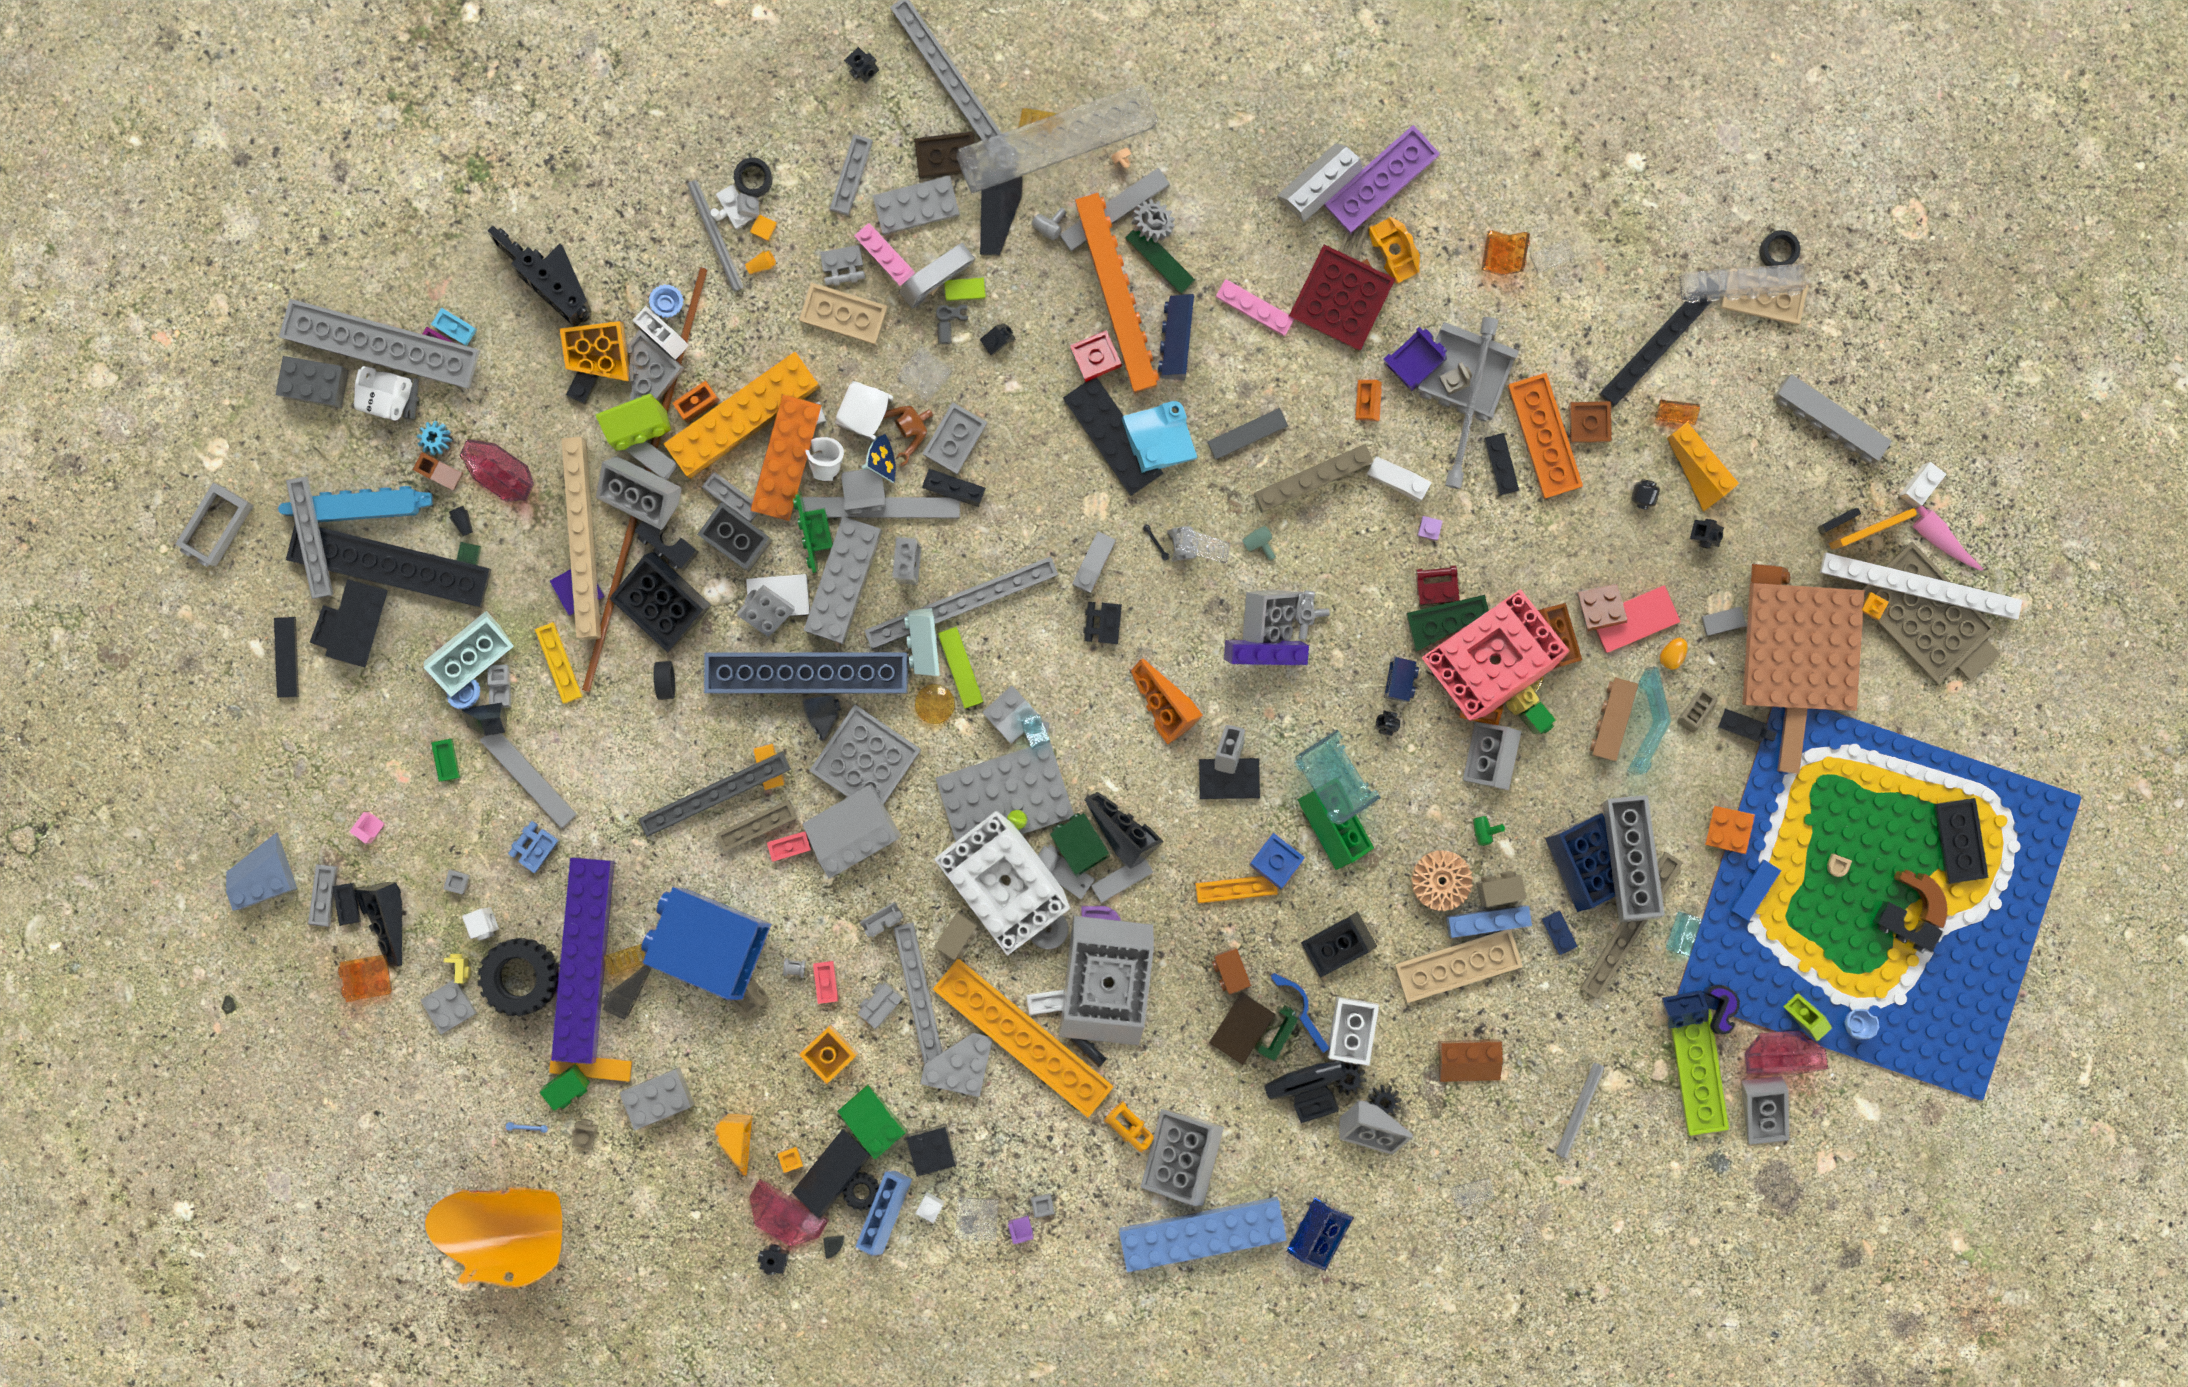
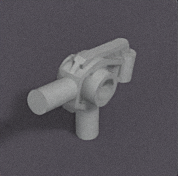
(1306, 614)

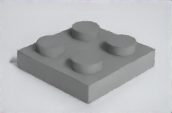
(448, 1006)

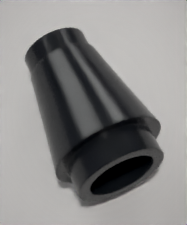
(461, 520)

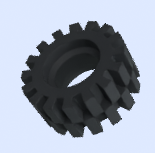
(852, 1200)

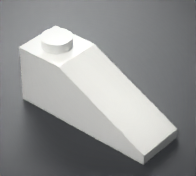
(660, 332)
(1399, 479)

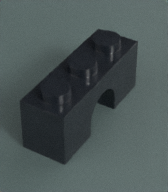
(680, 553)
(1891, 919)

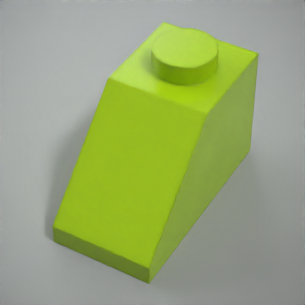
(1808, 1017)

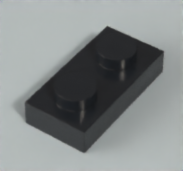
(582, 386)

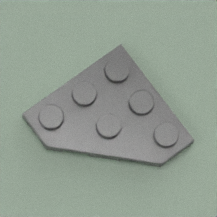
(650, 367)
(960, 1066)

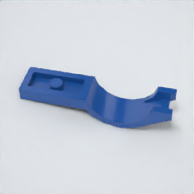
(1280, 980)

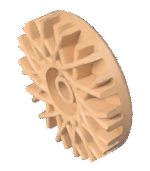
(1457, 880)

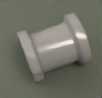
(794, 967)

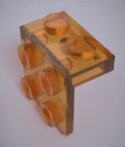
(1505, 253)
(365, 978)

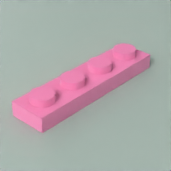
(884, 254)
(1254, 307)

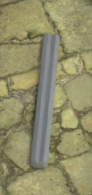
(1580, 1110)

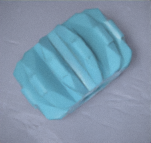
(440, 441)

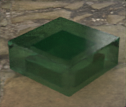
(469, 553)

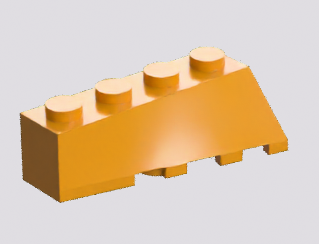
(1701, 466)

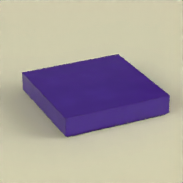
(563, 587)

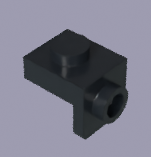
(997, 338)

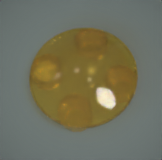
(934, 704)

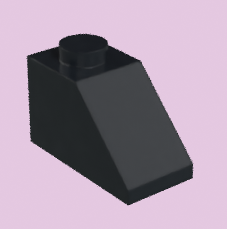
(486, 719)

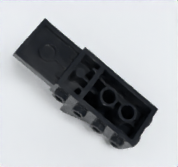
(549, 277)

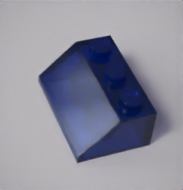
(1319, 1234)

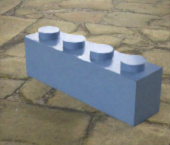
(1488, 921)
(883, 1212)

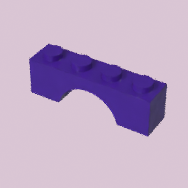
(1255, 653)

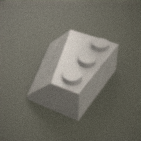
(1269, 615)

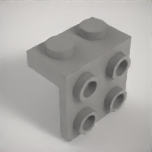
(863, 491)

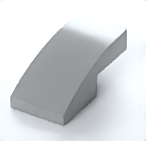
(499, 685)

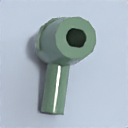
(1259, 538)

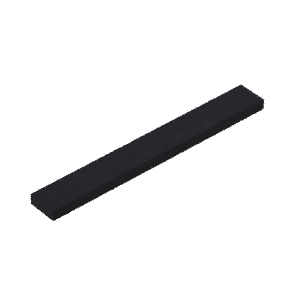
(1652, 350)

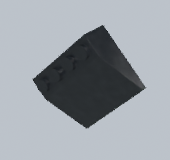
(660, 601)

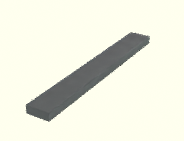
(714, 794)

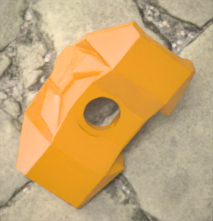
(1394, 232)

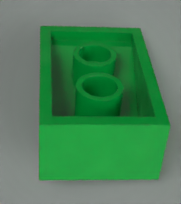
(872, 1121)

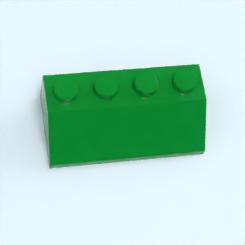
(1341, 842)

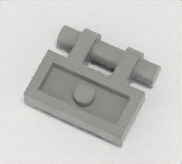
(842, 259)

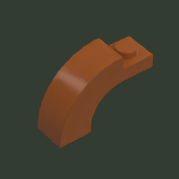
(1933, 899)

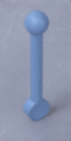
(510, 1126)

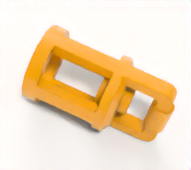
(1134, 1131)

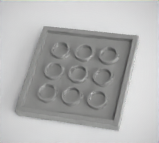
(865, 754)

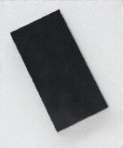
(1961, 840)
(831, 1173)

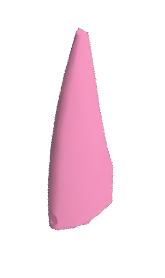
(1940, 535)

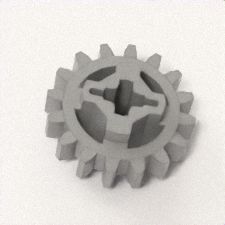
(1153, 220)

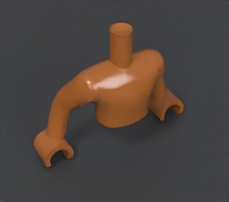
(909, 424)

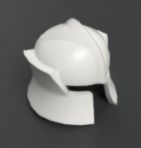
(826, 463)

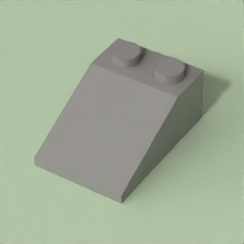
(1766, 1109)
(1372, 1128)

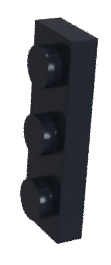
(1501, 464)
(953, 487)

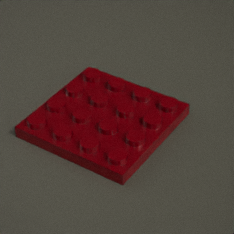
(1342, 297)

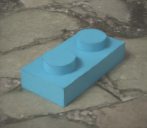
(454, 327)

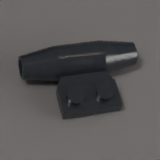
(1309, 1089)

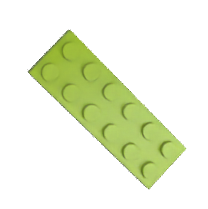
(1700, 1078)

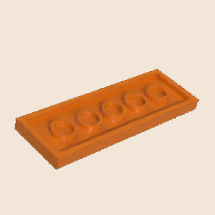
(1545, 435)
(785, 457)

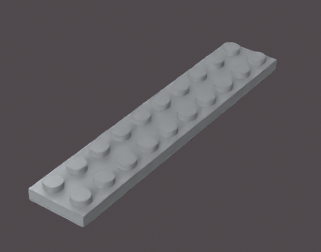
(379, 343)

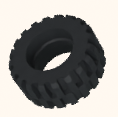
(492, 983)

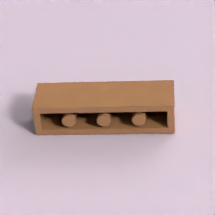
(1615, 719)

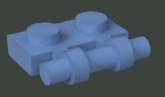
(539, 849)

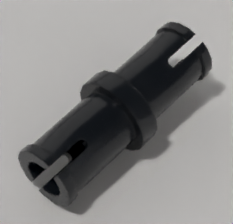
(1090, 1051)

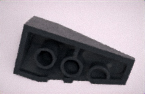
(997, 213)
(822, 714)
(1127, 838)
(384, 909)

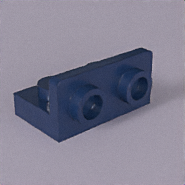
(1685, 1009)

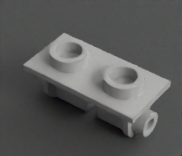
(887, 916)

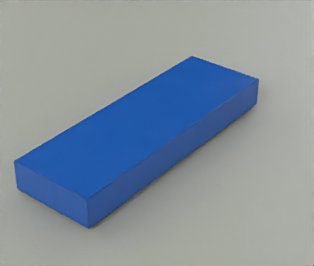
(1755, 890)

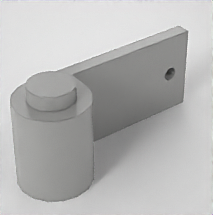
(1063, 873)

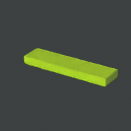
(960, 667)

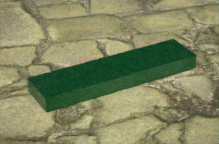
(1161, 261)

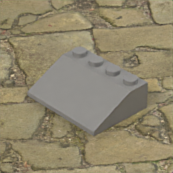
(850, 831)
(1182, 1157)

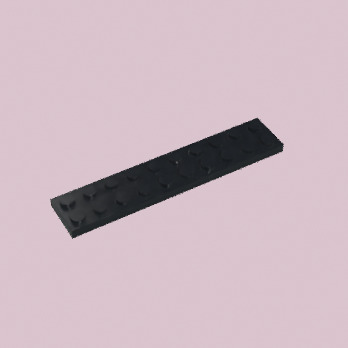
(399, 567)

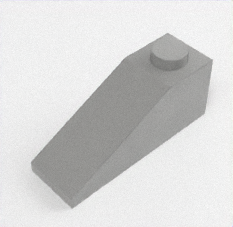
(1093, 562)

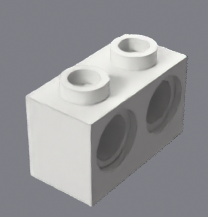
(481, 923)

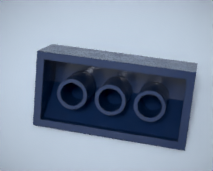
(1177, 337)

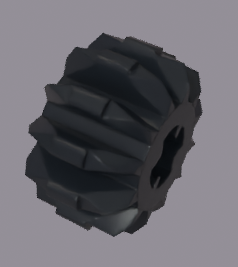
(1355, 1080)
(1389, 1096)

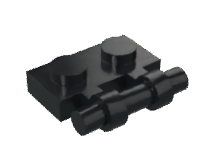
(1109, 622)

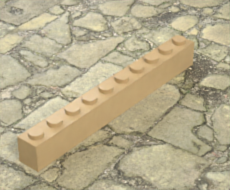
(581, 538)

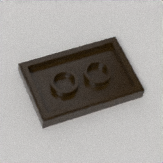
(938, 154)
(1242, 1028)

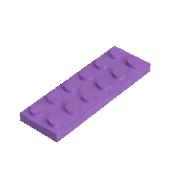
(1382, 179)

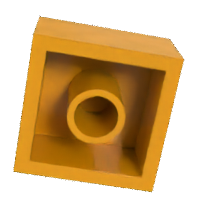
(828, 1054)

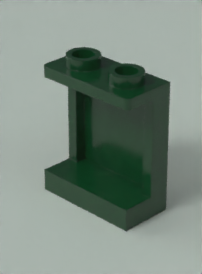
(1282, 1035)

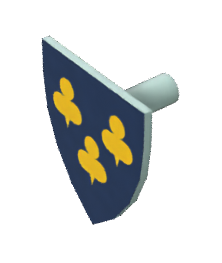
(881, 458)

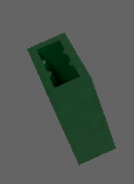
(1079, 844)

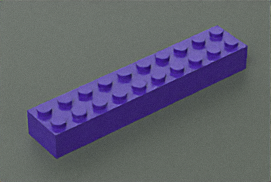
(582, 960)

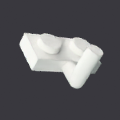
(728, 199)

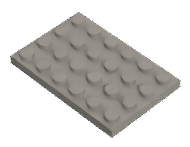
(1017, 781)

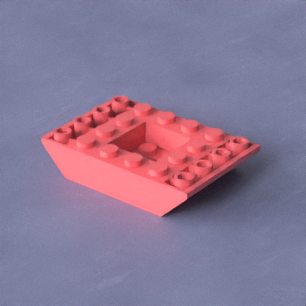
(1513, 633)

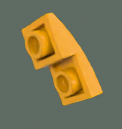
(762, 753)

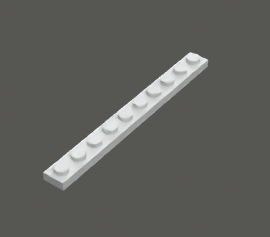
(1921, 586)

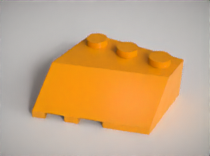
(596, 349)
(734, 1139)

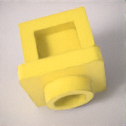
(1522, 701)
(462, 971)

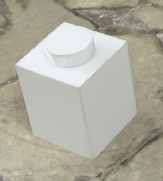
(930, 1207)

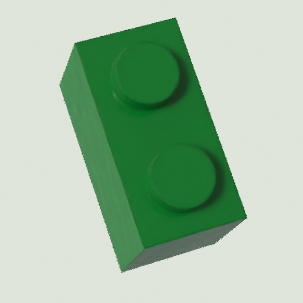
(1538, 718)
(565, 1087)

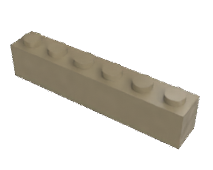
(1313, 478)

